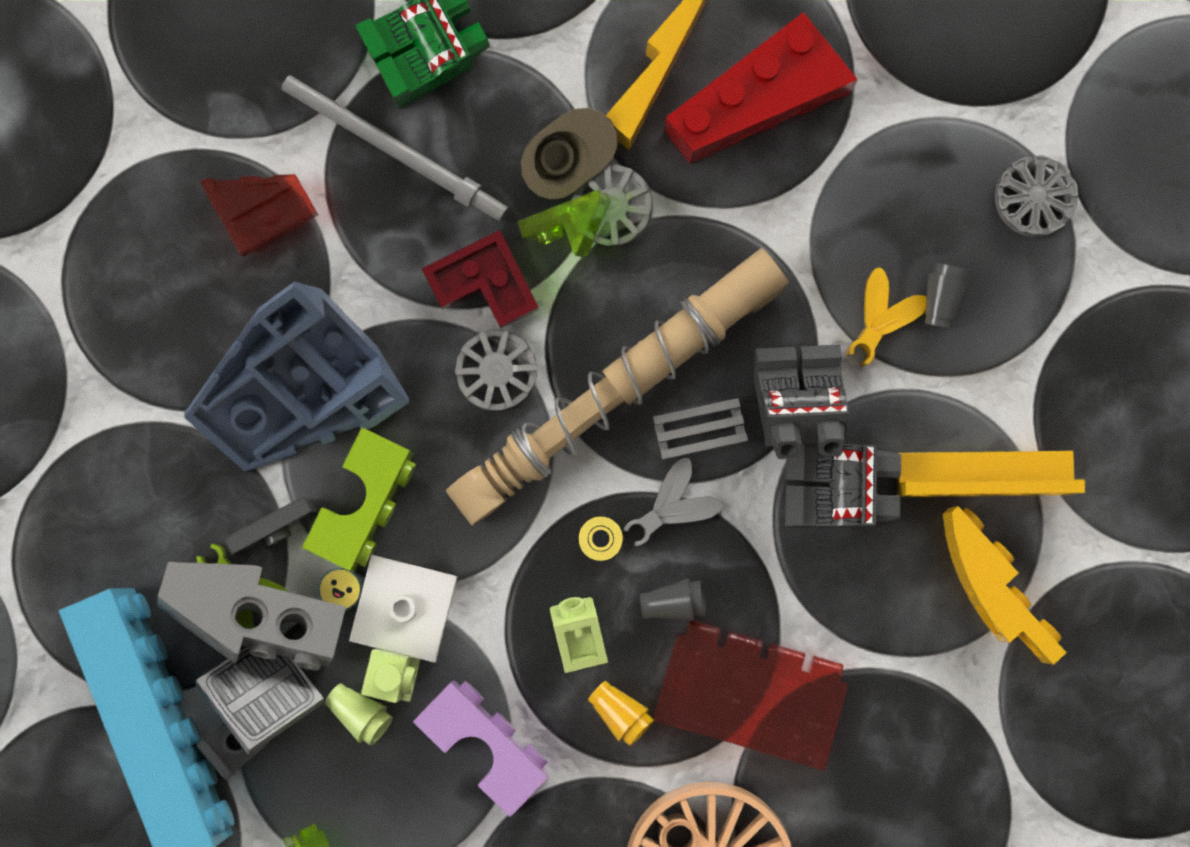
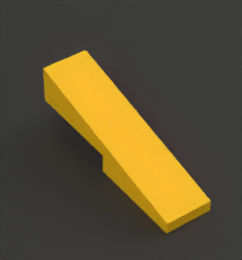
(662, 48)

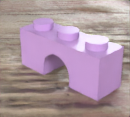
(515, 769)

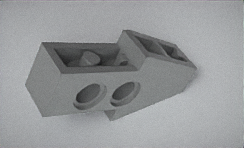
(211, 595)

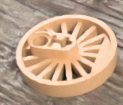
(687, 819)

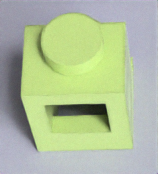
(390, 676)

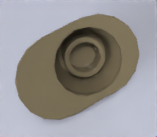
(568, 153)

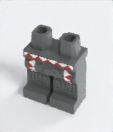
(807, 415)
(851, 489)

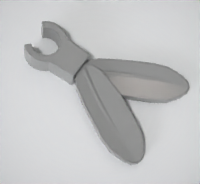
(669, 507)

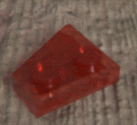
(259, 208)

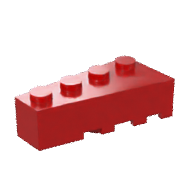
(768, 86)

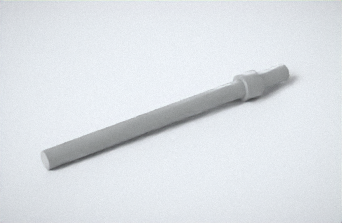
(465, 190)

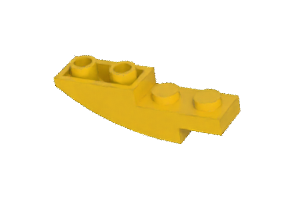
(984, 573)

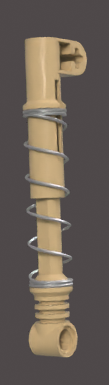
(626, 379)

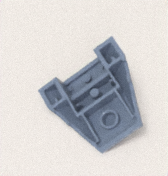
(294, 380)

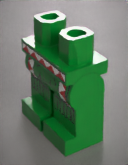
(420, 47)

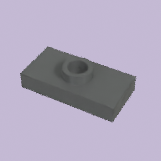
(271, 528)

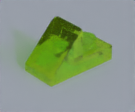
(578, 217)

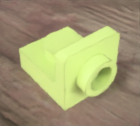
(578, 634)

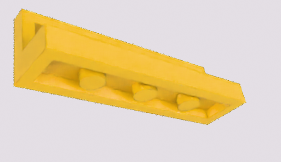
(988, 474)

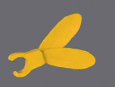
(880, 319)

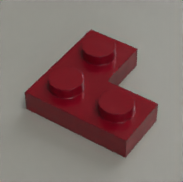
(484, 268)

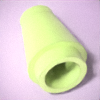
(359, 714)

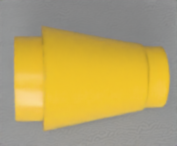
(621, 713)

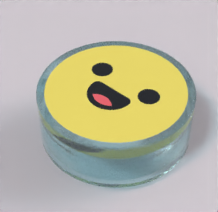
(341, 587)

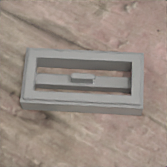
(736, 421)

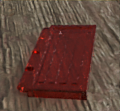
(752, 699)

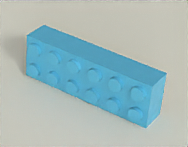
(147, 720)

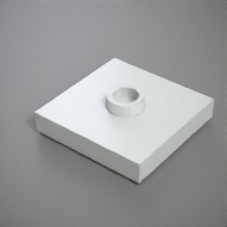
(403, 608)

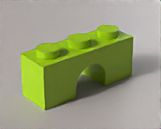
(348, 538)

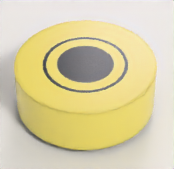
(600, 538)

